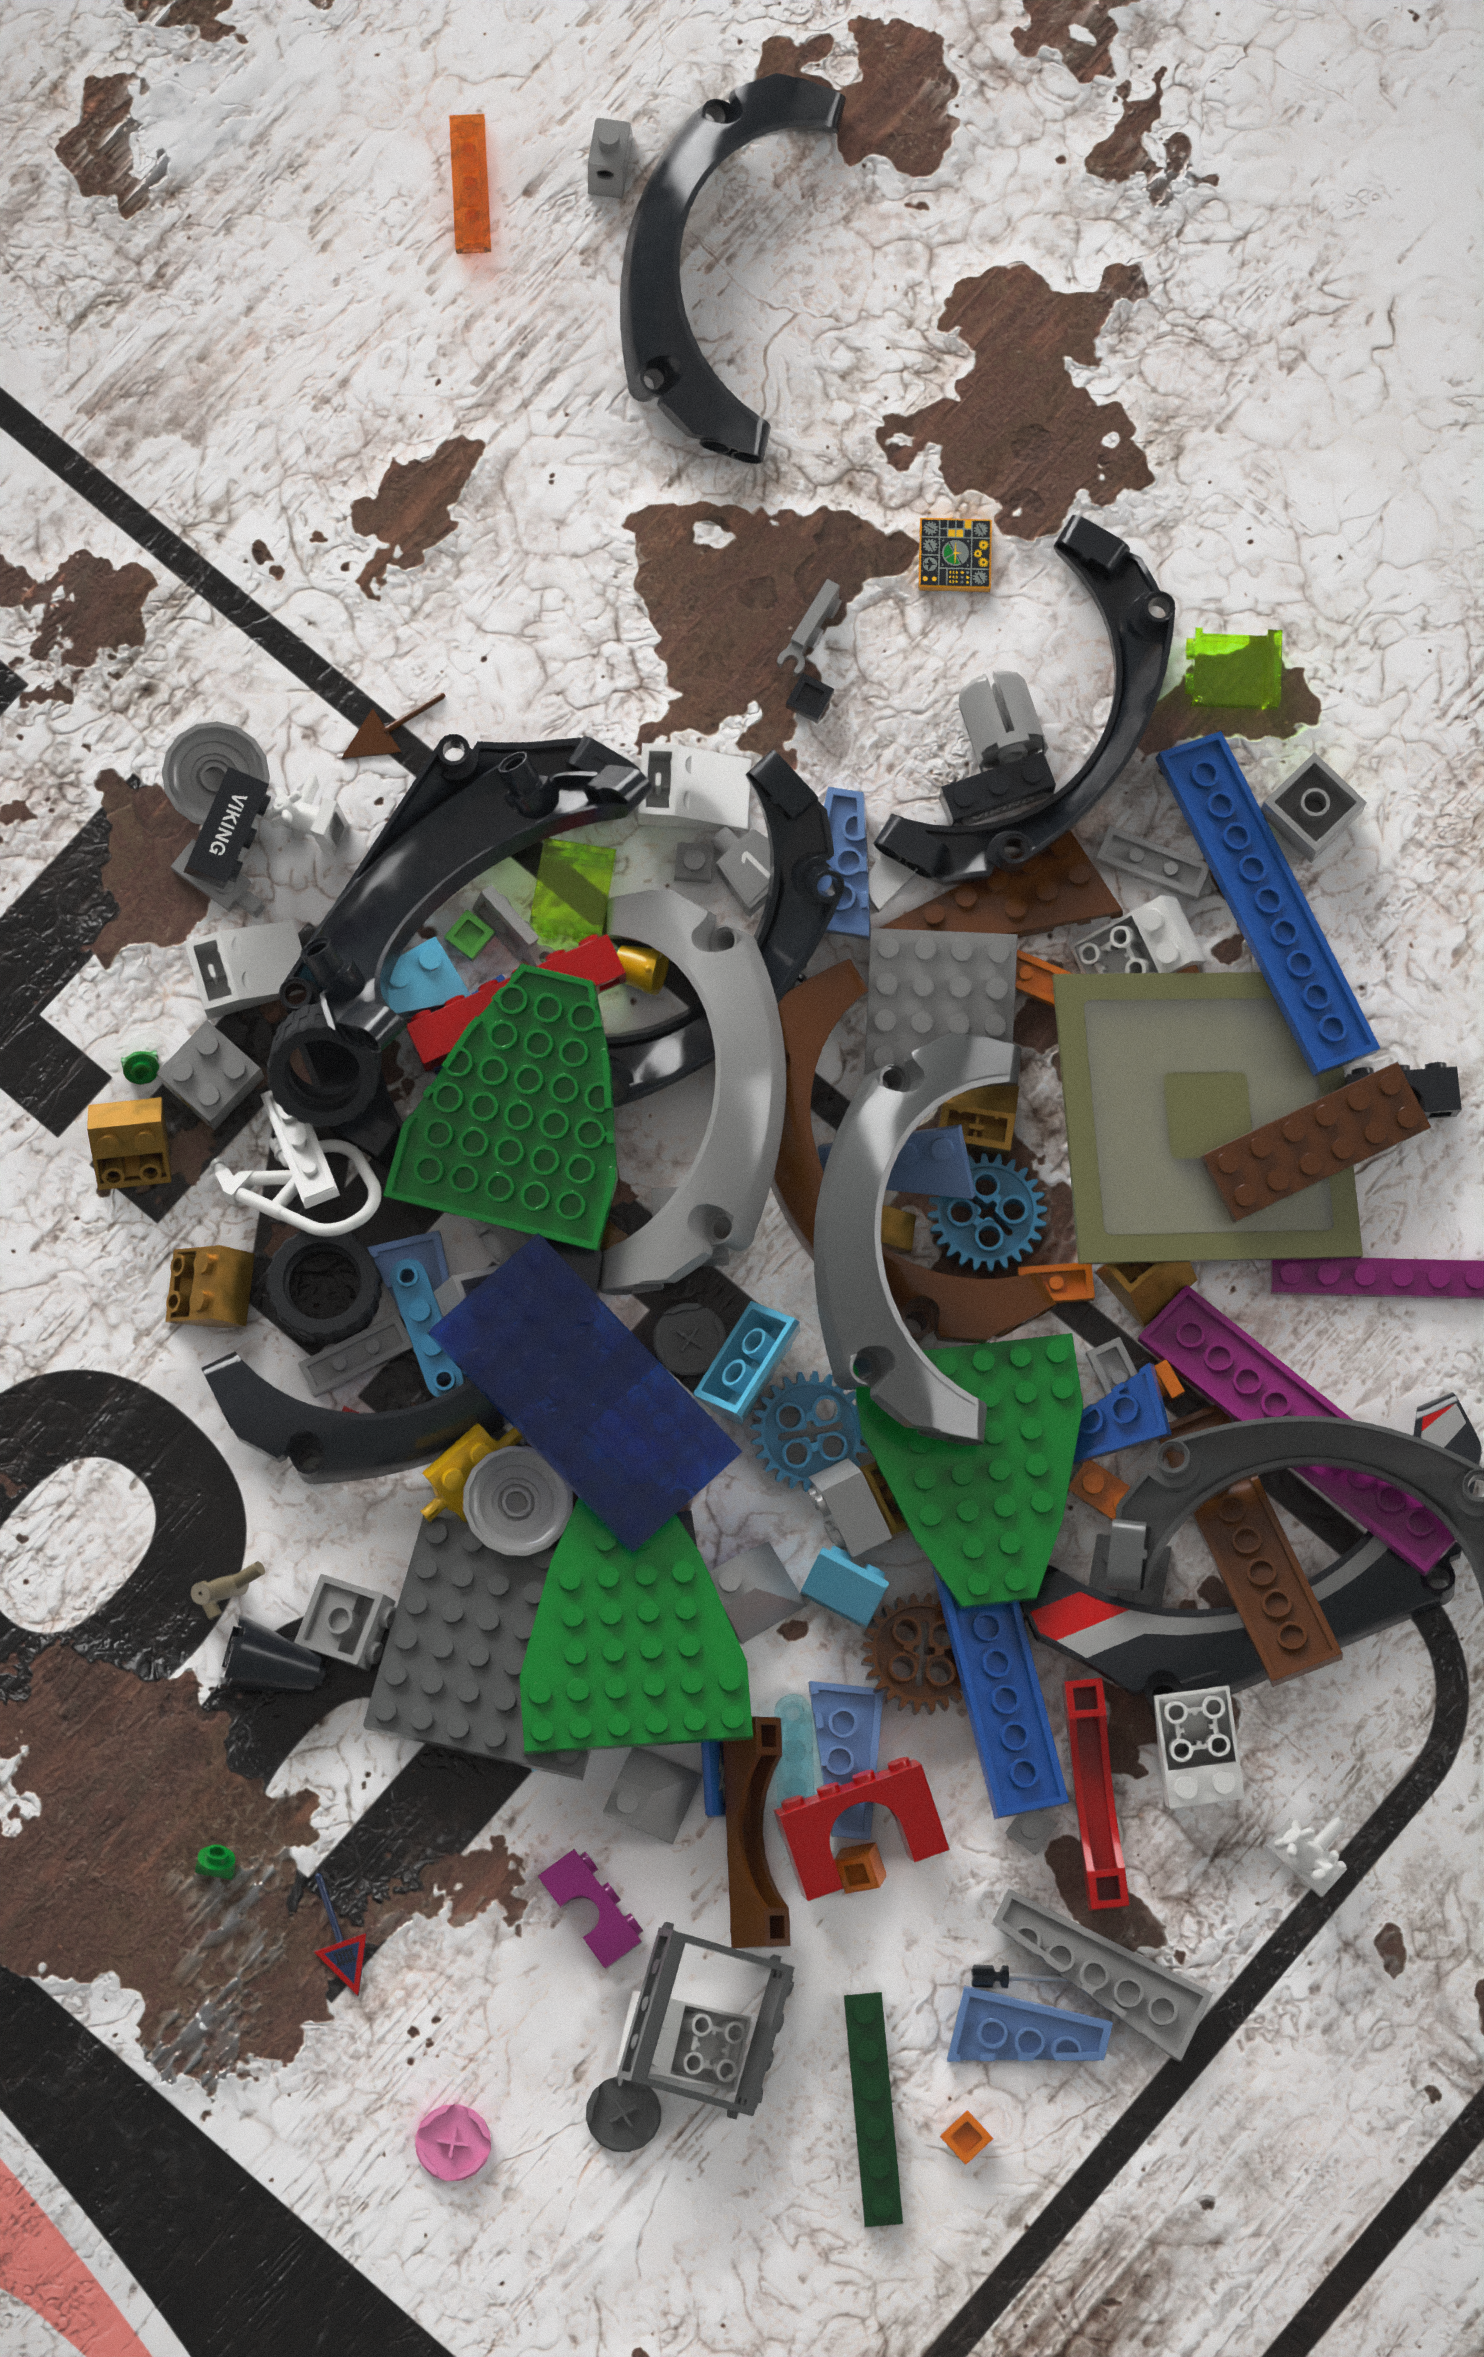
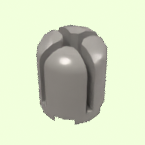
(1001, 726)

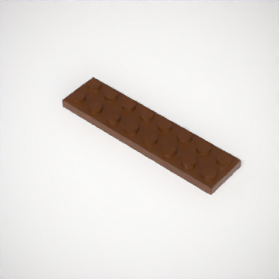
(1260, 1570)

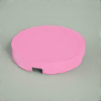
(453, 2142)

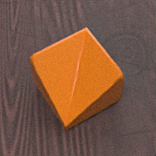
(860, 1867)

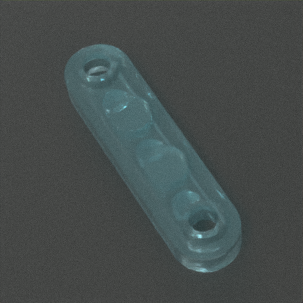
(796, 1765)

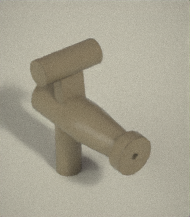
(225, 1587)

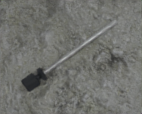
(985, 1976)

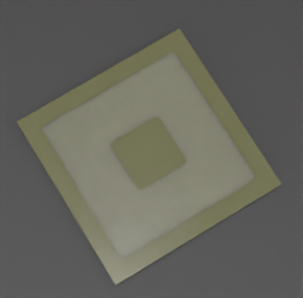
(1155, 1082)

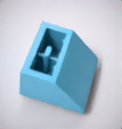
(845, 1586)

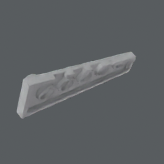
(1129, 1986)

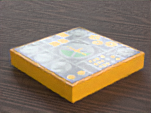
(955, 555)

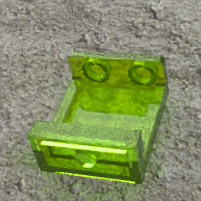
(1234, 670)
(572, 889)

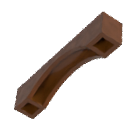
(756, 1908)

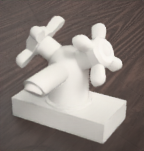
(297, 813)
(1309, 1856)

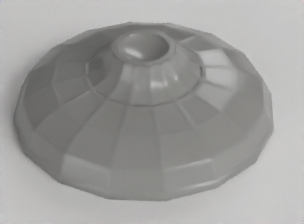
(199, 762)
(516, 1502)

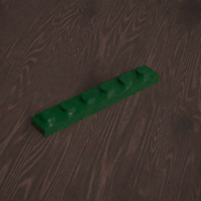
(873, 2109)

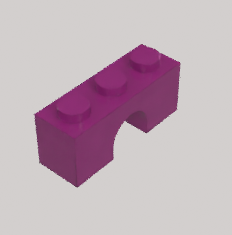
(574, 1879)

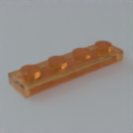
(470, 183)

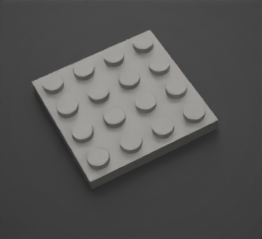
(934, 986)

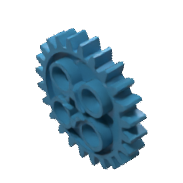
(1010, 1189)
(804, 1398)

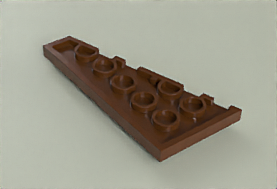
(1045, 894)

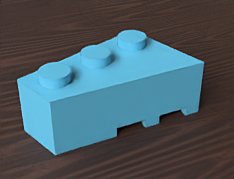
(423, 980)

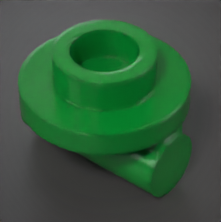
(141, 1067)
(216, 1862)

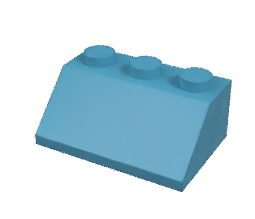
(747, 1362)

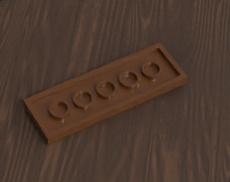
(1315, 1142)

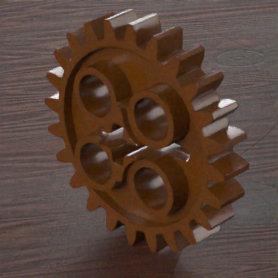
(889, 1648)

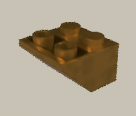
(985, 1118)
(129, 1143)
(1146, 1286)
(210, 1287)

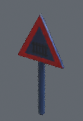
(345, 1956)

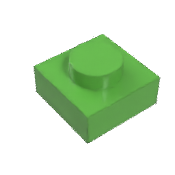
(469, 935)

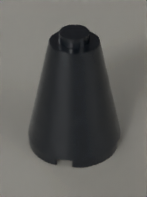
(268, 1661)

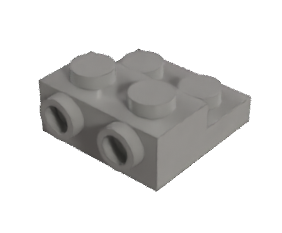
(346, 1622)

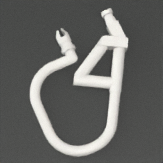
(238, 1187)

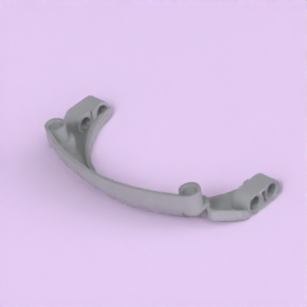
(740, 1150)

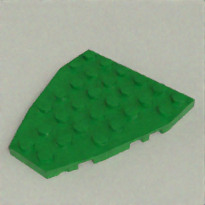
(519, 1117)
(997, 1506)
(630, 1647)

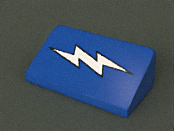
(713, 1779)

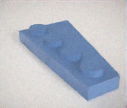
(849, 835)
(929, 1163)
(424, 1248)
(847, 1743)
(1012, 2028)

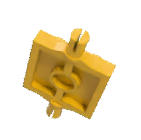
(453, 1467)

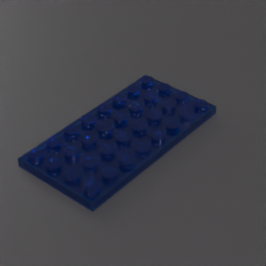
(584, 1392)

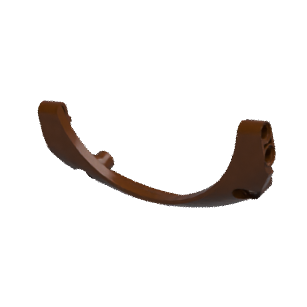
(941, 1303)

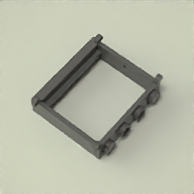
(653, 2007)

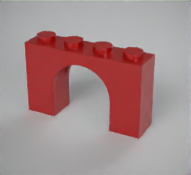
(809, 1821)

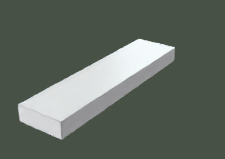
(302, 1155)

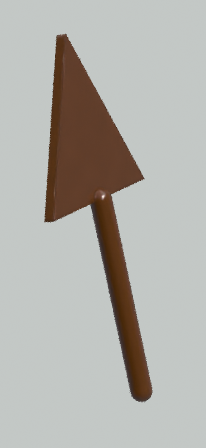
(374, 737)

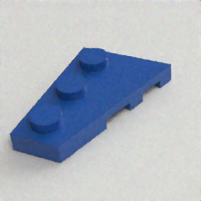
(1123, 1418)

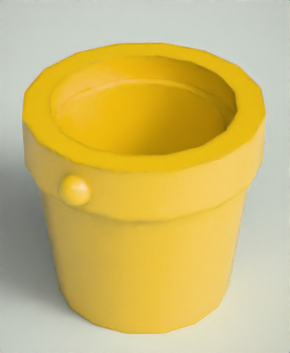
(644, 968)

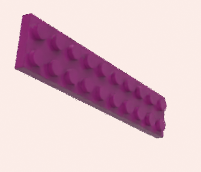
(1255, 1384)

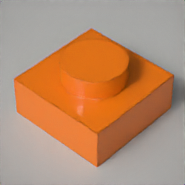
(1168, 1381)
(966, 2137)

